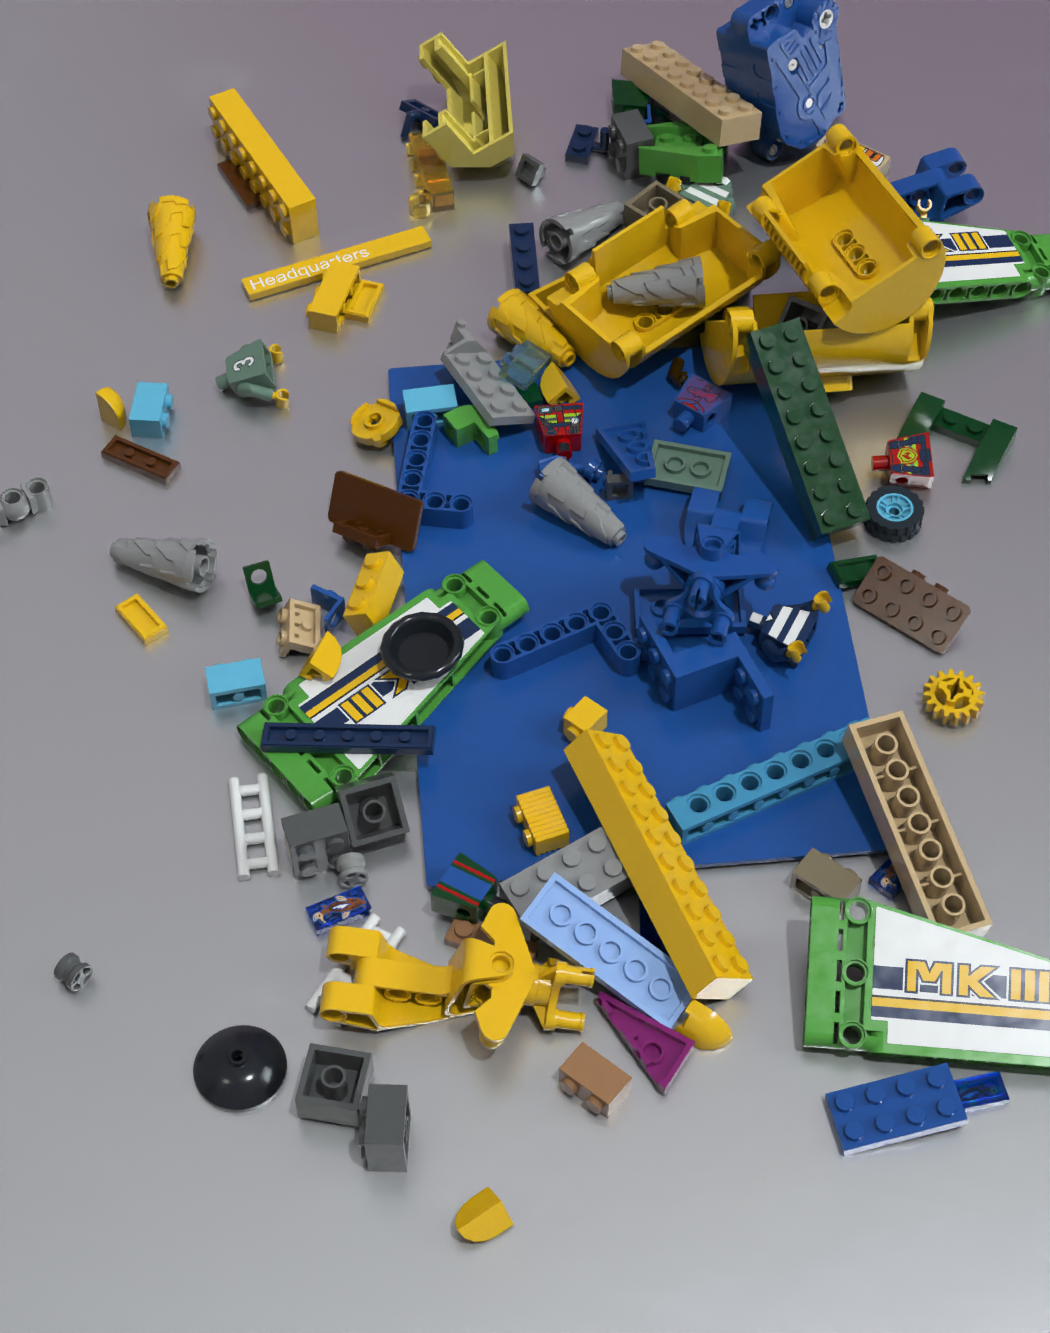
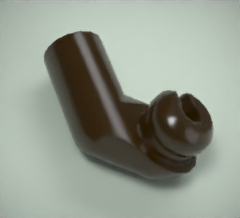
(675, 373)

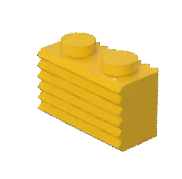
(542, 820)

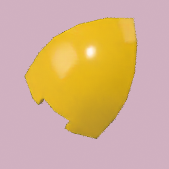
(557, 387)
(111, 408)
(323, 660)
(705, 1027)
(482, 1217)

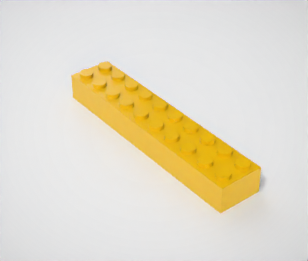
(658, 866)

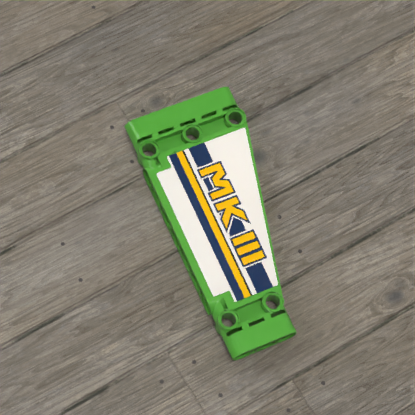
(990, 263)
(923, 989)

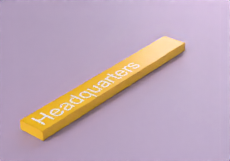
(312, 269)

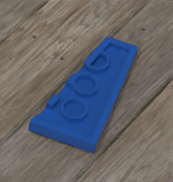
(629, 449)

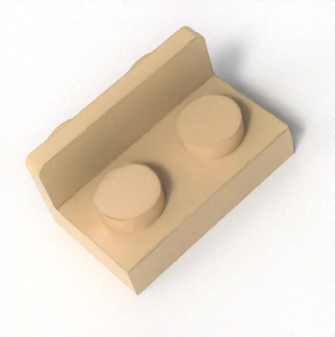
(298, 627)

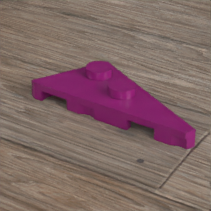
(653, 1044)

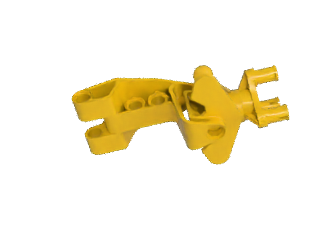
(480, 979)

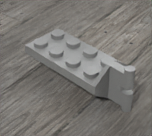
(479, 379)

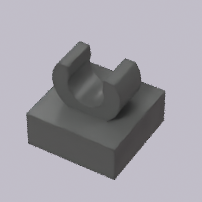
(530, 169)
(618, 486)

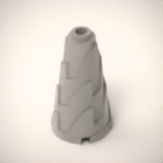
(578, 230)
(665, 286)
(576, 503)
(171, 560)

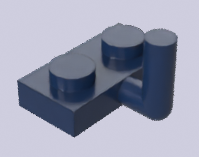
(416, 111)
(584, 143)

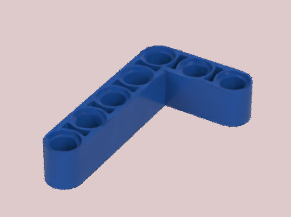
(439, 508)
(565, 634)

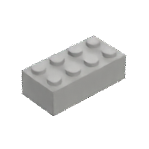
(586, 864)

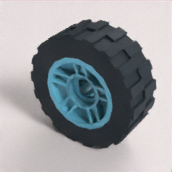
(894, 514)

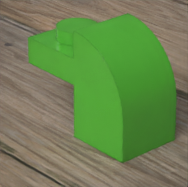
(466, 425)

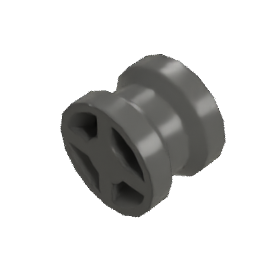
(73, 971)

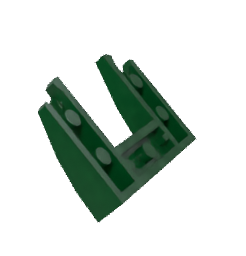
(991, 440)

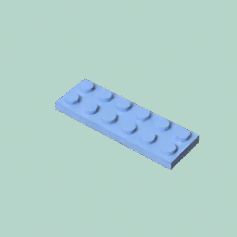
(599, 940)

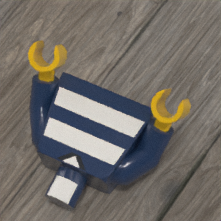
(789, 628)

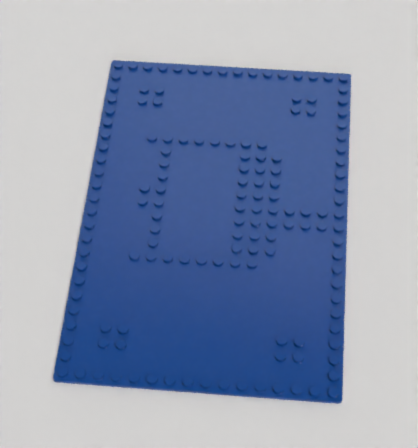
(509, 733)

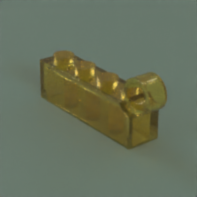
(430, 176)

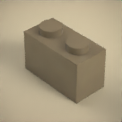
(823, 877)

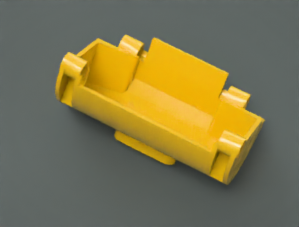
(850, 236)
(623, 335)
(835, 351)

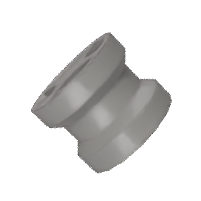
(352, 870)

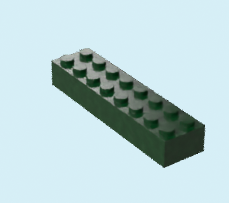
(805, 429)

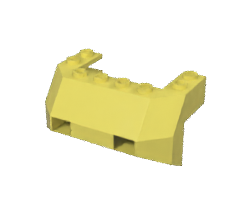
(479, 113)

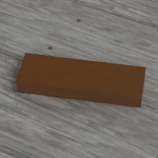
(239, 185)
(141, 460)

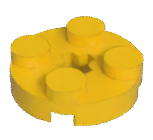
(378, 433)

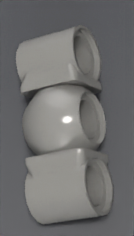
(17, 503)

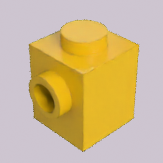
(584, 716)

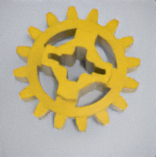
(940, 690)

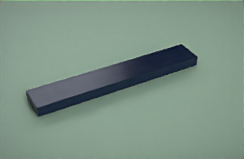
(348, 738)

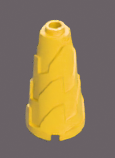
(171, 234)
(521, 320)

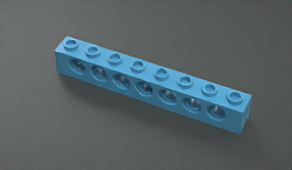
(765, 791)

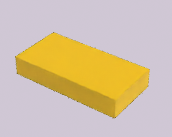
(364, 301)
(141, 619)

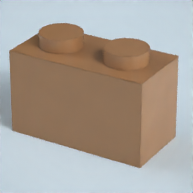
(594, 1080)

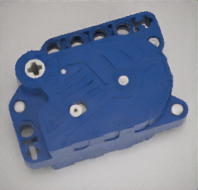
(787, 66)

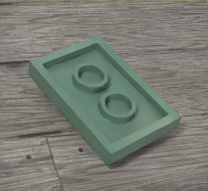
(688, 466)

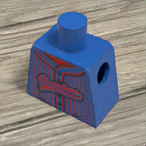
(700, 404)

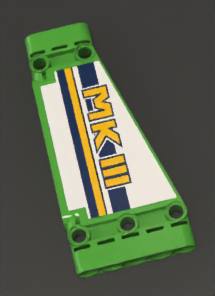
(371, 694)

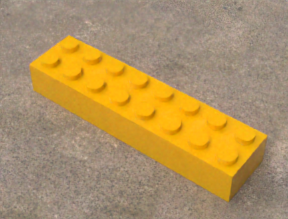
(265, 166)

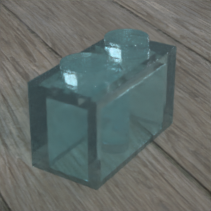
(524, 364)

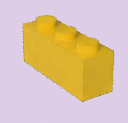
(333, 297)
(373, 591)

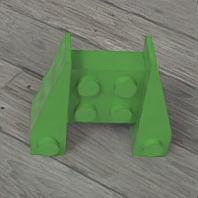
(682, 152)

